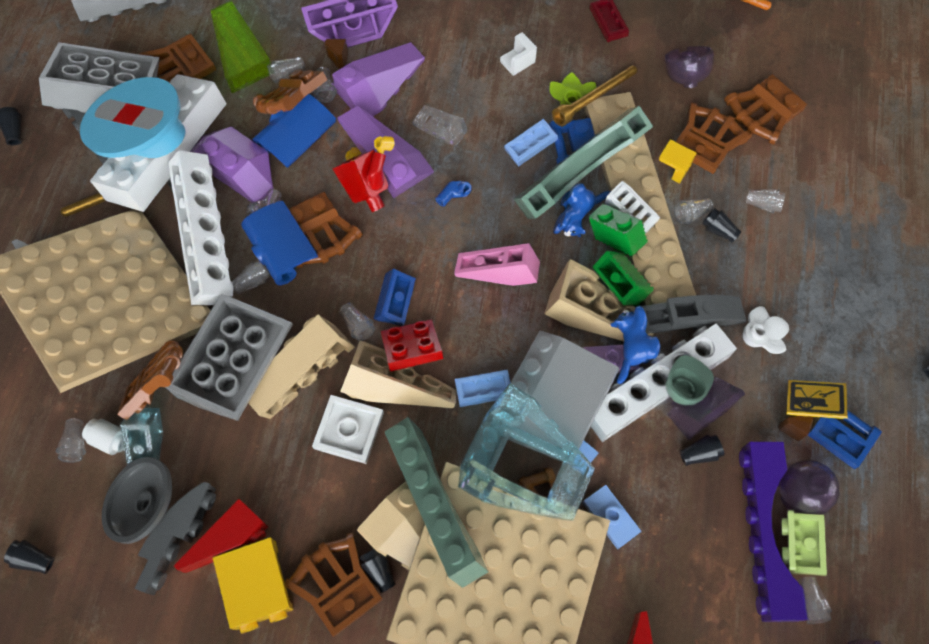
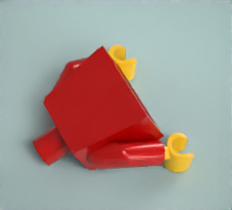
(363, 173)

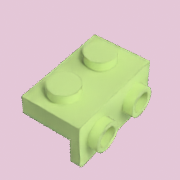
(805, 543)

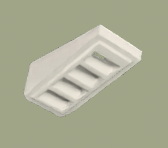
(636, 202)

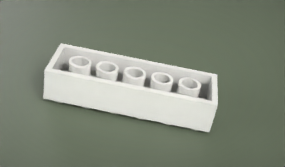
(138, 179)

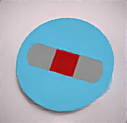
(134, 119)

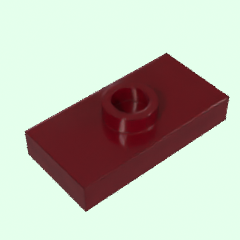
(609, 19)

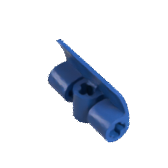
(296, 130)
(278, 241)

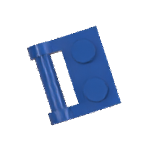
(578, 133)
(842, 440)

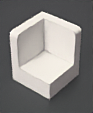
(521, 56)

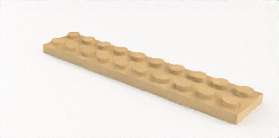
(661, 257)

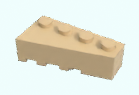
(298, 365)

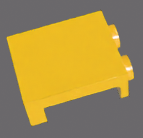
(252, 585)

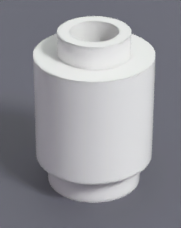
(103, 436)

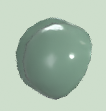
(688, 381)

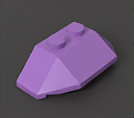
(349, 19)
(237, 162)

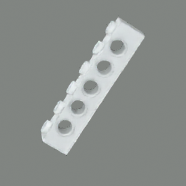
(199, 228)
(710, 340)

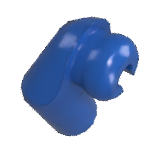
(453, 190)

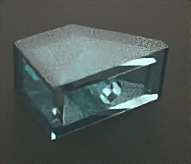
(142, 435)

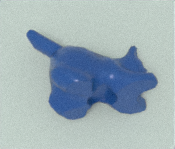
(577, 204)
(637, 345)

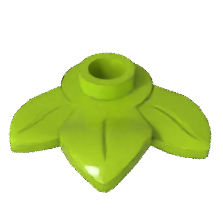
(570, 89)

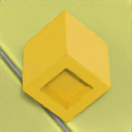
(678, 158)

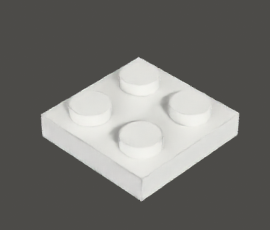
(348, 429)

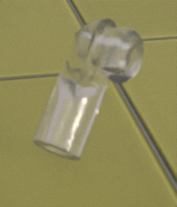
(272, 197)

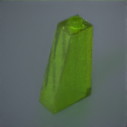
(239, 50)

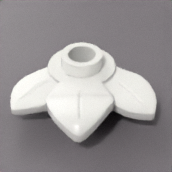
(765, 331)

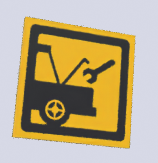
(817, 399)

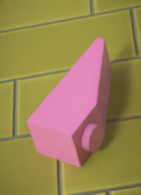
(500, 265)

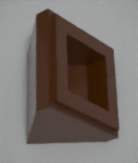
(337, 51)
(796, 426)

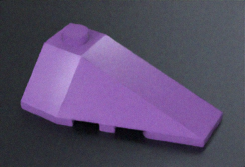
(376, 77)
(403, 164)

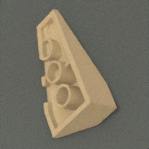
(585, 302)
(373, 382)
(395, 526)

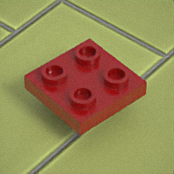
(411, 345)

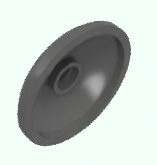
(137, 500)

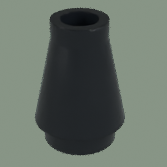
(11, 125)
(721, 225)
(704, 450)
(27, 557)
(378, 569)

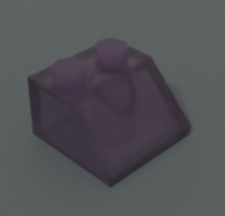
(695, 418)

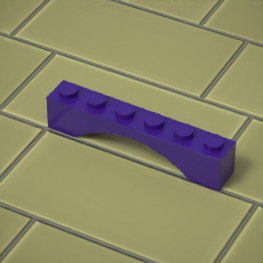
(779, 593)

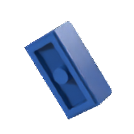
(394, 297)

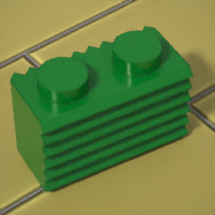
(618, 229)
(622, 278)

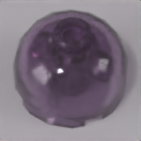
(690, 65)
(809, 488)

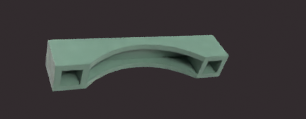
(595, 151)
(451, 539)

